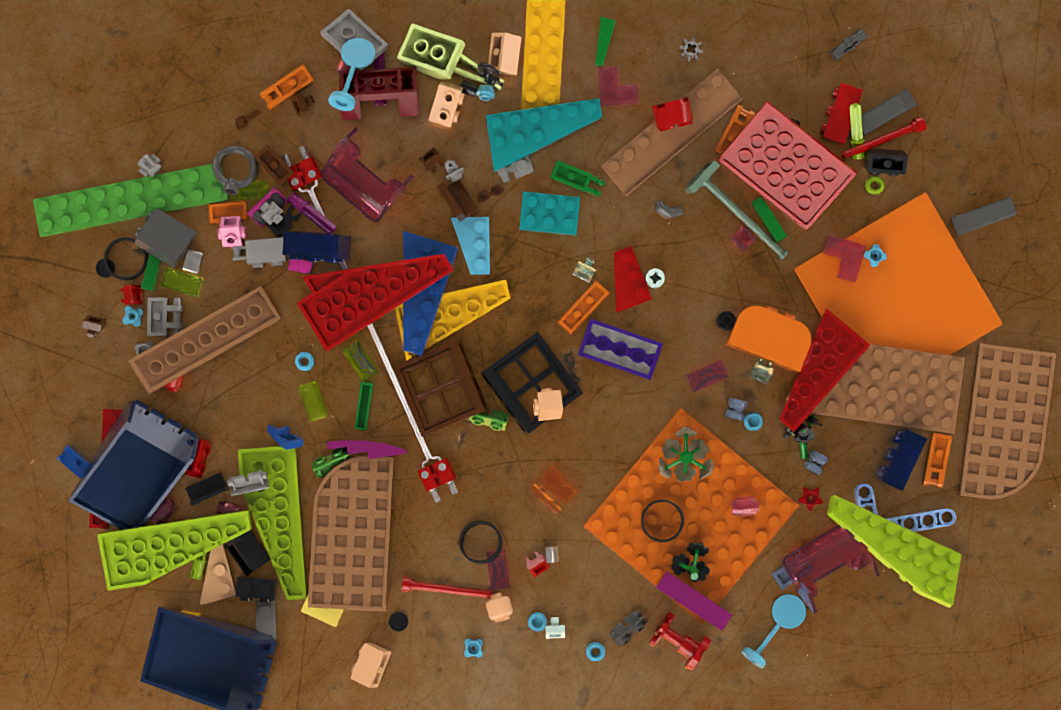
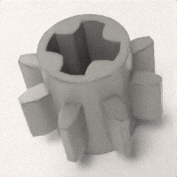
(691, 44)
(149, 165)
(271, 213)

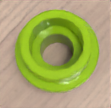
(878, 180)

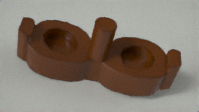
(495, 191)

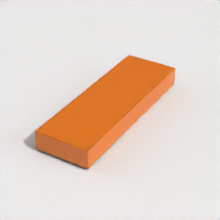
(583, 307)

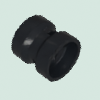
(723, 321)

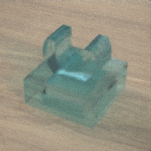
(584, 270)
(761, 372)

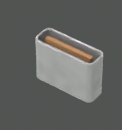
(192, 261)
(552, 554)

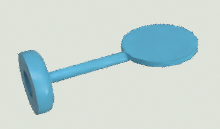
(356, 54)
(788, 613)

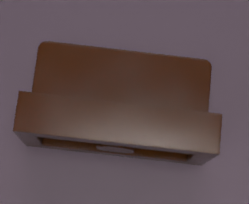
(274, 165)
(458, 199)

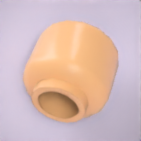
(499, 607)

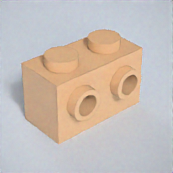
(504, 53)
(446, 104)
(548, 405)
(370, 665)

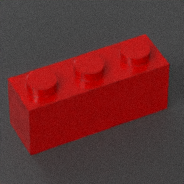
(838, 122)

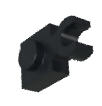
(284, 225)

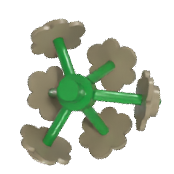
(684, 469)

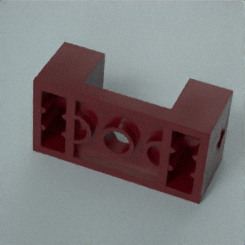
(395, 84)

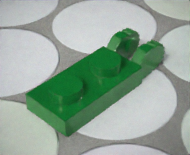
(575, 178)

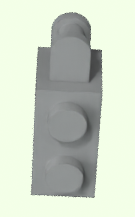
(261, 252)

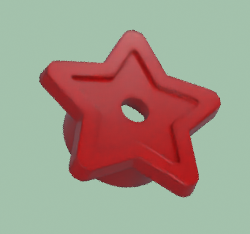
(815, 498)

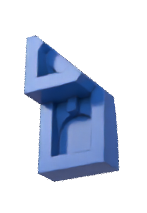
(284, 437)

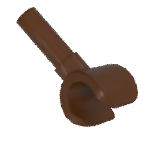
(241, 120)

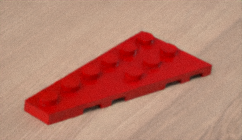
(827, 361)

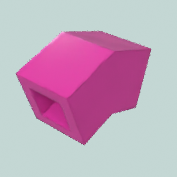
(300, 266)

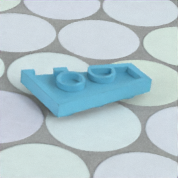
(474, 241)

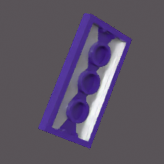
(620, 349)

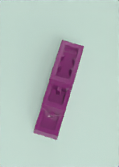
(373, 449)
(694, 601)

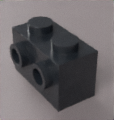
(886, 161)
(256, 588)

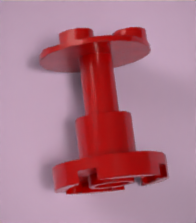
(686, 645)

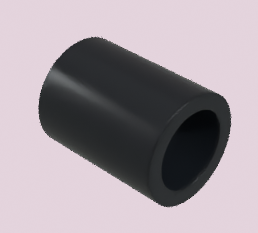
(469, 88)

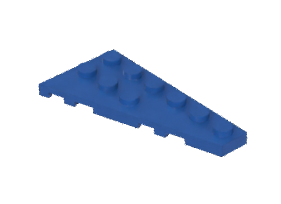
(422, 308)

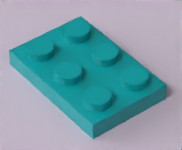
(549, 213)

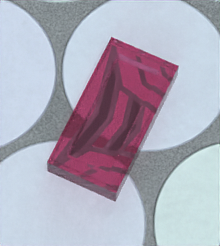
(707, 376)
(498, 571)

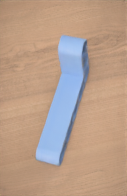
(917, 518)

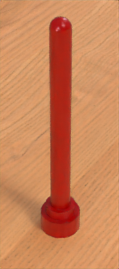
(916, 125)
(408, 585)

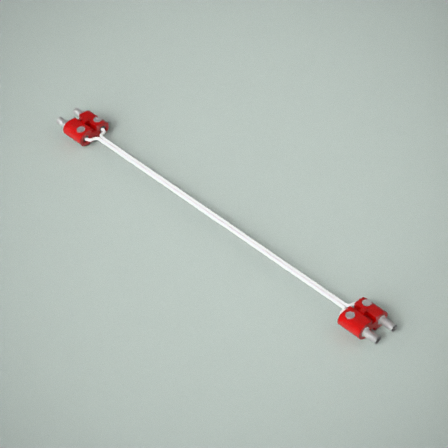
(434, 474)

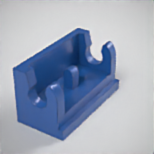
(74, 460)

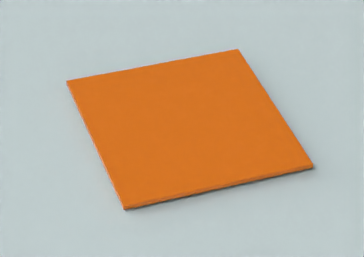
(914, 298)
(706, 512)

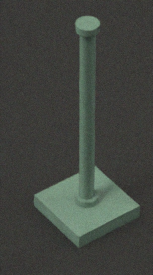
(703, 178)

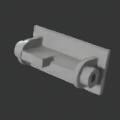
(453, 171)
(254, 482)

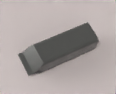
(887, 111)
(984, 216)

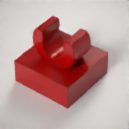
(132, 294)
(537, 565)

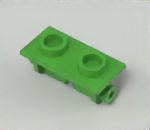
(496, 421)
(323, 465)

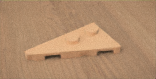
(218, 578)

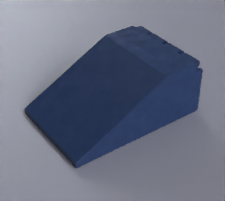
(135, 467)
(208, 660)

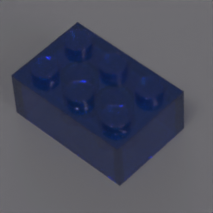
(316, 246)
(901, 459)

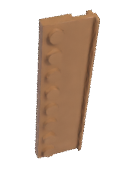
(654, 149)

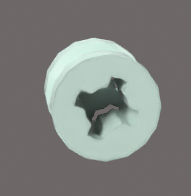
(654, 281)

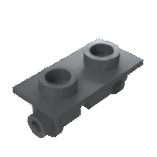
(622, 635)

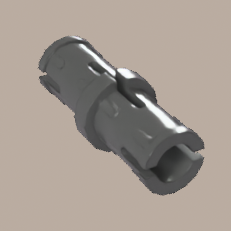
(848, 44)

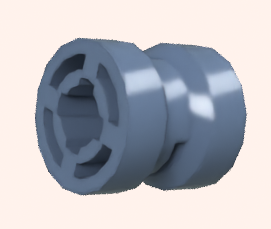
(736, 409)
(817, 458)

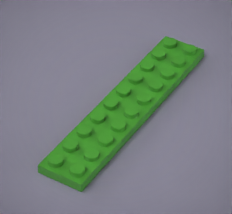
(128, 200)

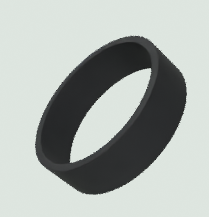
(106, 254)
(467, 528)
(680, 529)

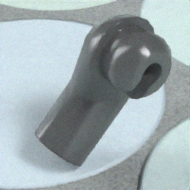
(667, 212)

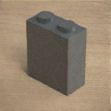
(164, 237)

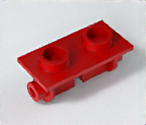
(198, 466)

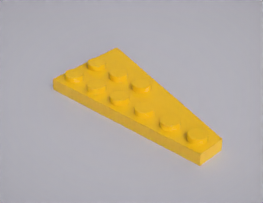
(460, 309)

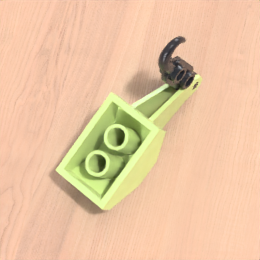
(439, 54)

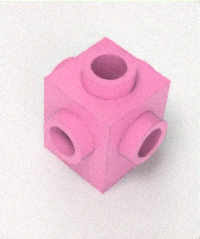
(231, 231)

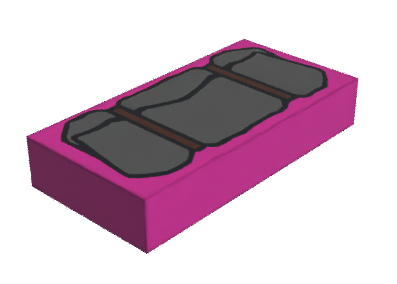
(273, 195)

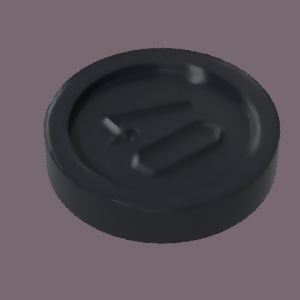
(102, 270)
(398, 621)

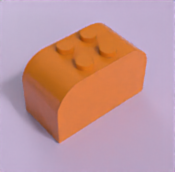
(771, 337)

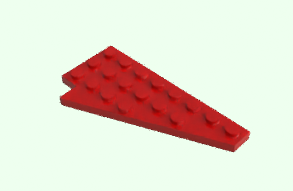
(357, 297)

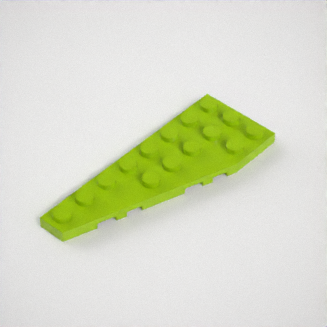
(278, 513)
(148, 552)
(918, 560)

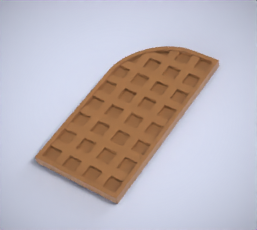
(899, 390)
(1006, 420)
(352, 536)

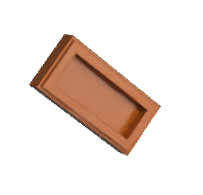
(228, 209)

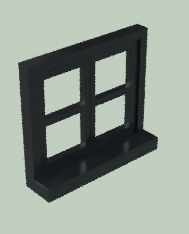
(510, 399)

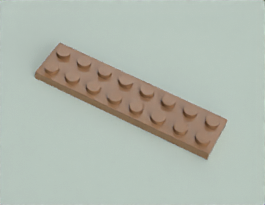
(204, 340)

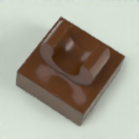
(302, 104)
(430, 159)
(93, 325)

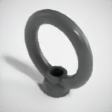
(231, 185)

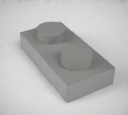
(266, 618)

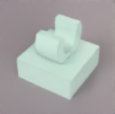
(555, 629)

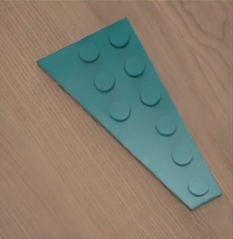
(529, 130)

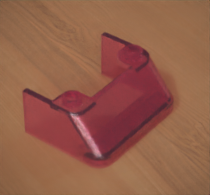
(360, 184)
(822, 558)

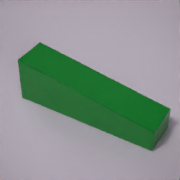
(605, 33)
(768, 219)
(151, 273)
(364, 404)

